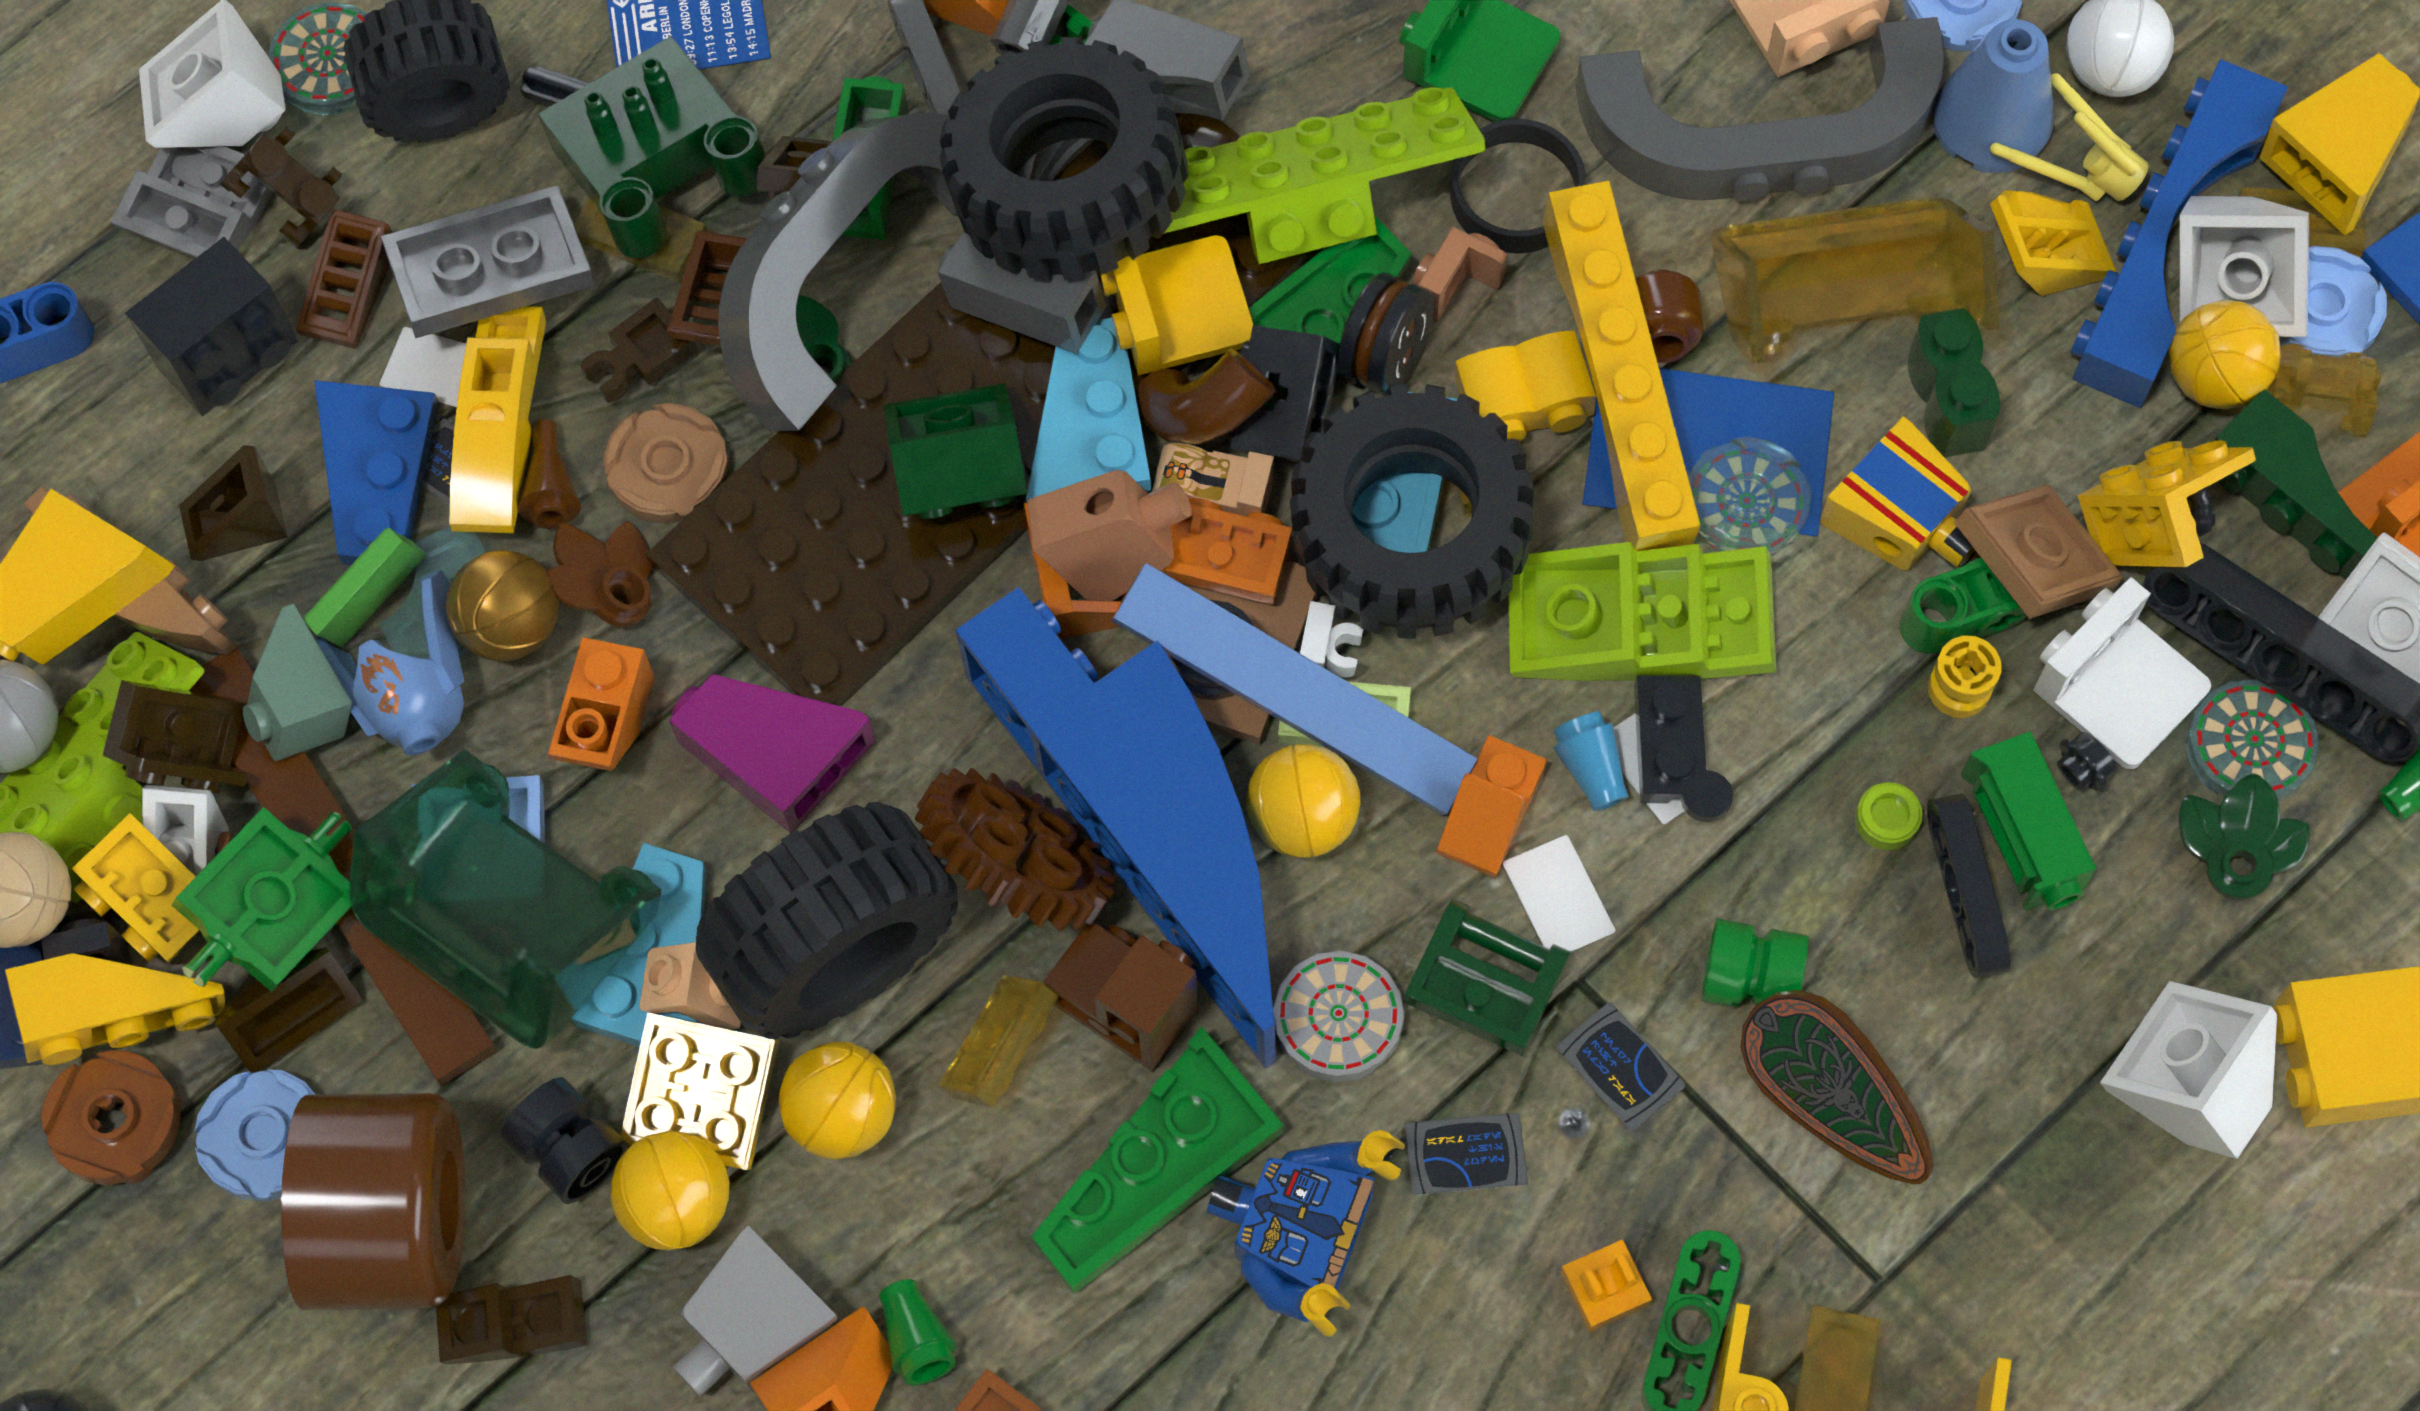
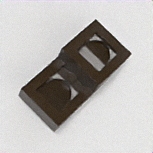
(512, 1321)

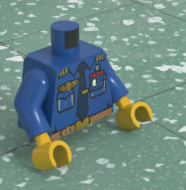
(1304, 1222)

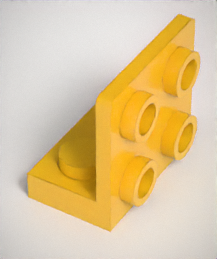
(2143, 510)

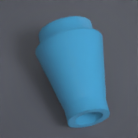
(1592, 758)

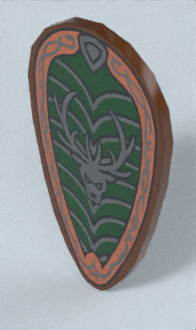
(1834, 1084)

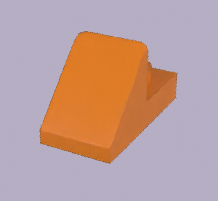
(1491, 806)

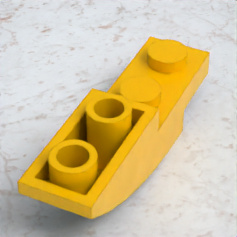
(493, 421)

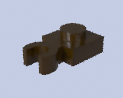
(639, 349)

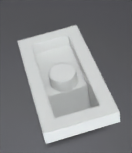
(184, 822)

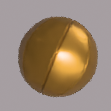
(502, 605)

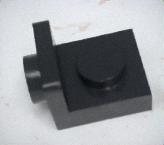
(89, 936)

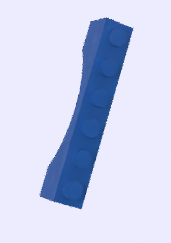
(2136, 326)

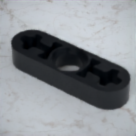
(1968, 885)

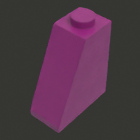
(771, 743)

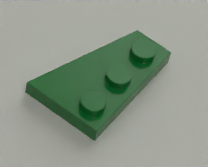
(1326, 287)

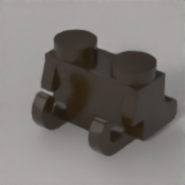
(287, 179)

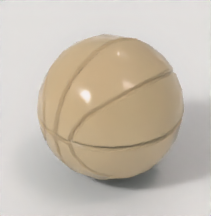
(32, 889)

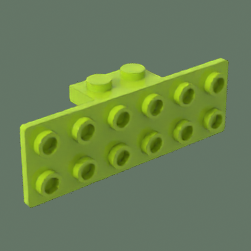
(1312, 180)
(72, 789)

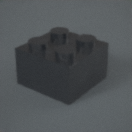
(213, 326)

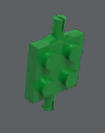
(266, 899)

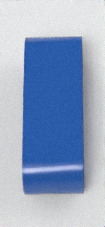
(31, 339)

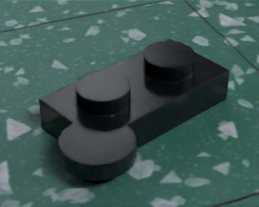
(1674, 747)

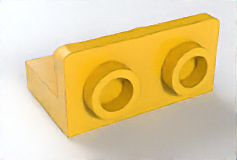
(139, 882)

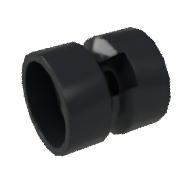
(557, 1132)

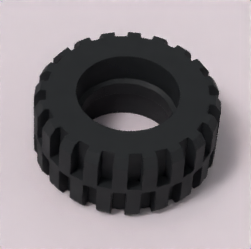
(1053, 98)
(1412, 435)
(826, 920)

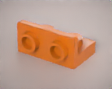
(1230, 551)

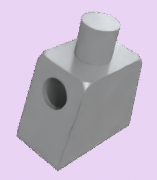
(749, 1316)

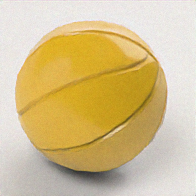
(2224, 354)
(1303, 800)
(837, 1100)
(669, 1190)

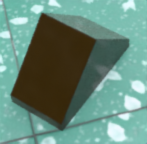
(233, 508)

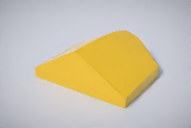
(2051, 241)

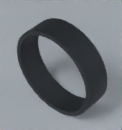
(1514, 132)

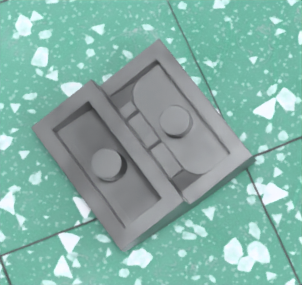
(184, 203)

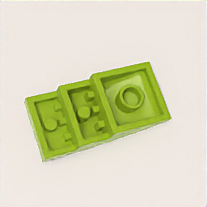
(1642, 613)

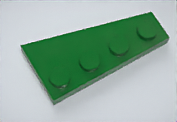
(1169, 1154)

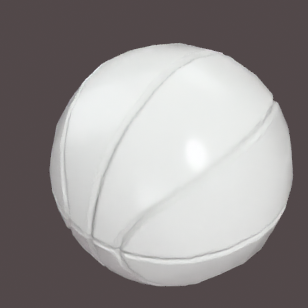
(2119, 45)

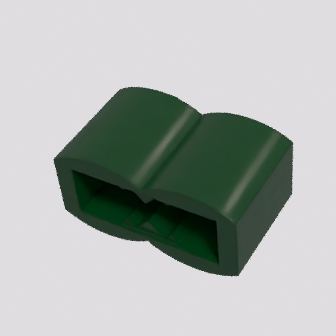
(1953, 382)

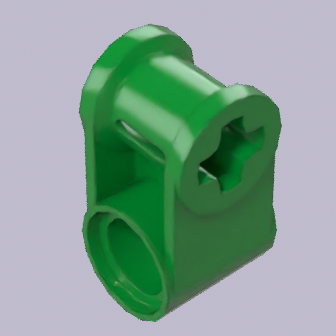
(1969, 601)

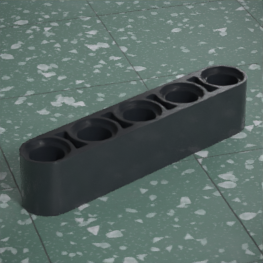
(2305, 678)

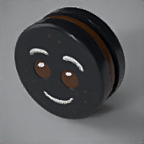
(1385, 333)

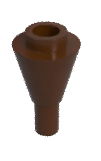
(548, 490)

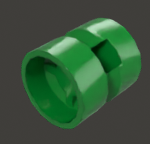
(1751, 966)

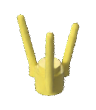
(2110, 161)

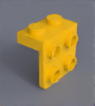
(1178, 304)

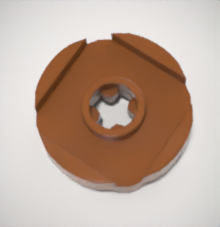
(127, 1151)

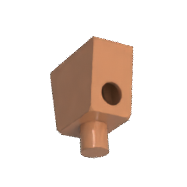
(1106, 531)

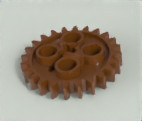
(1015, 849)

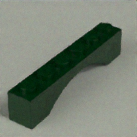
(2293, 484)

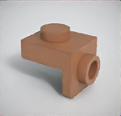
(1460, 257)

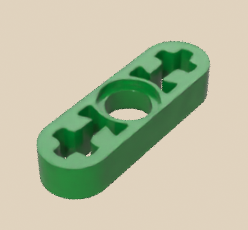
(1722, 1286)

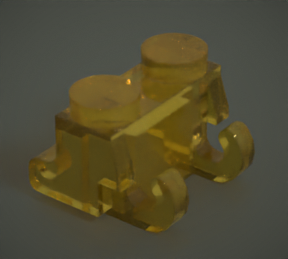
(2343, 379)

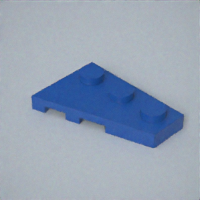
(373, 459)

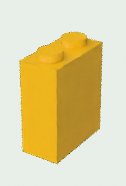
(2352, 1046)

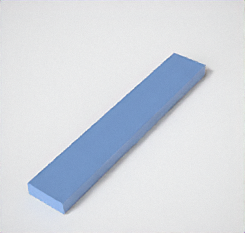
(1294, 689)

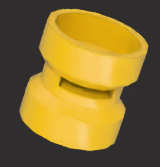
(1958, 690)

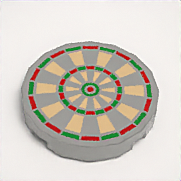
(1338, 1016)

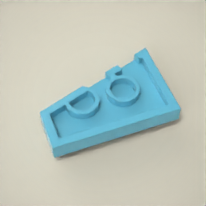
(1089, 417)

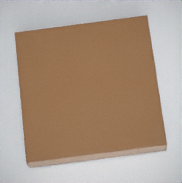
(2038, 550)

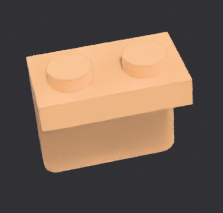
(1807, 30)

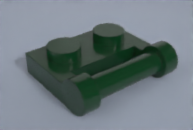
(1479, 994)

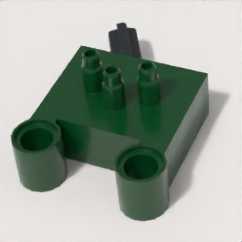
(642, 137)

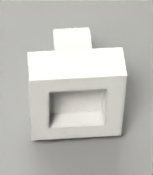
(1320, 640)

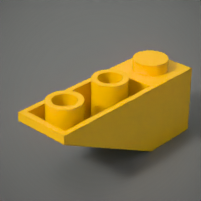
(93, 1001)

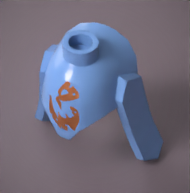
(404, 696)

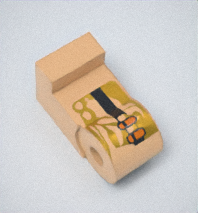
(1228, 480)

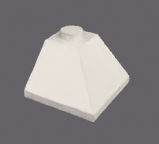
(210, 85)
(2246, 254)
(2200, 1067)

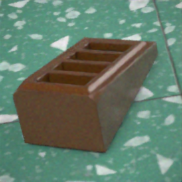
(355, 242)
(707, 252)

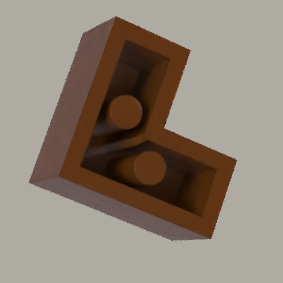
(1127, 990)

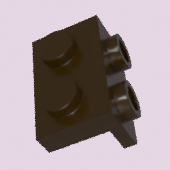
(175, 734)

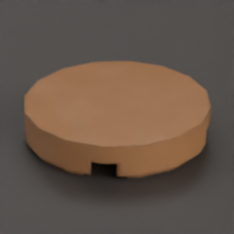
(665, 462)

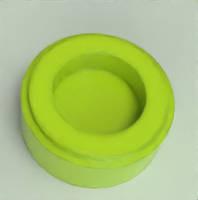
(1888, 816)

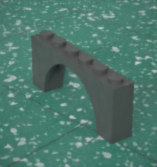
(1201, 76)

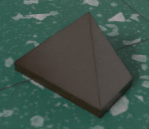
(269, 1023)

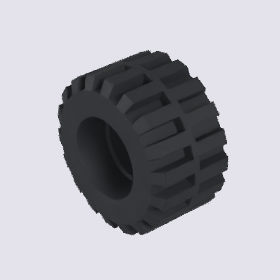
(426, 68)

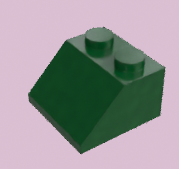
(955, 451)

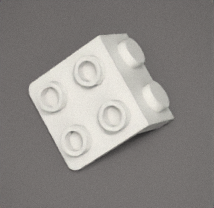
(2120, 677)

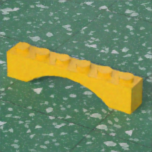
(1636, 418)

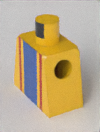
(1902, 501)

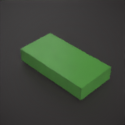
(364, 587)

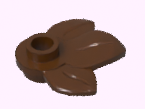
(596, 570)

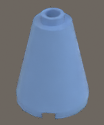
(1998, 97)

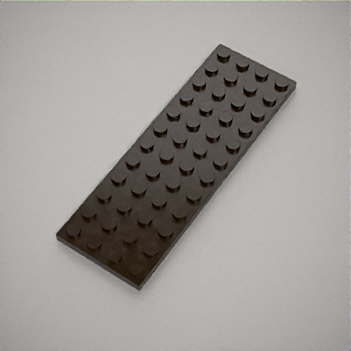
(809, 536)

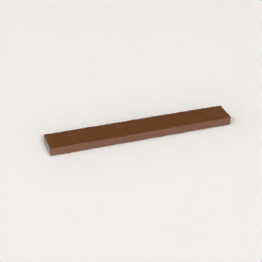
(296, 795)

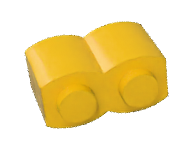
(1530, 384)

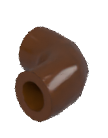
(1203, 407)

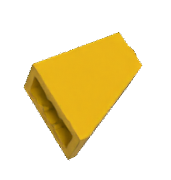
(2343, 139)
(68, 579)

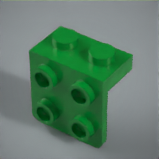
(1479, 50)

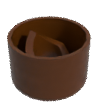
(373, 1201)

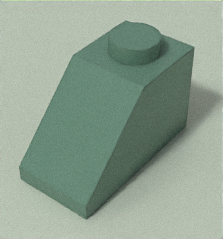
(295, 692)

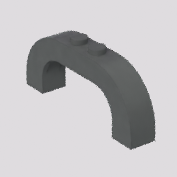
(1768, 155)
(797, 228)

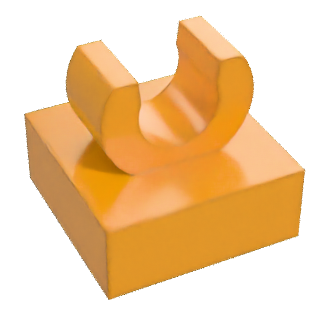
(1606, 1285)

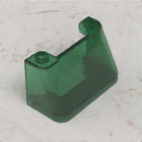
(492, 904)

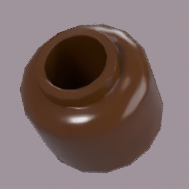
(1671, 312)

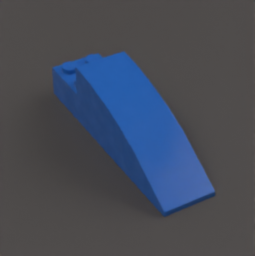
(1144, 785)

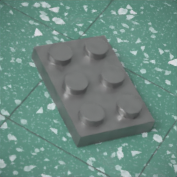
(487, 261)

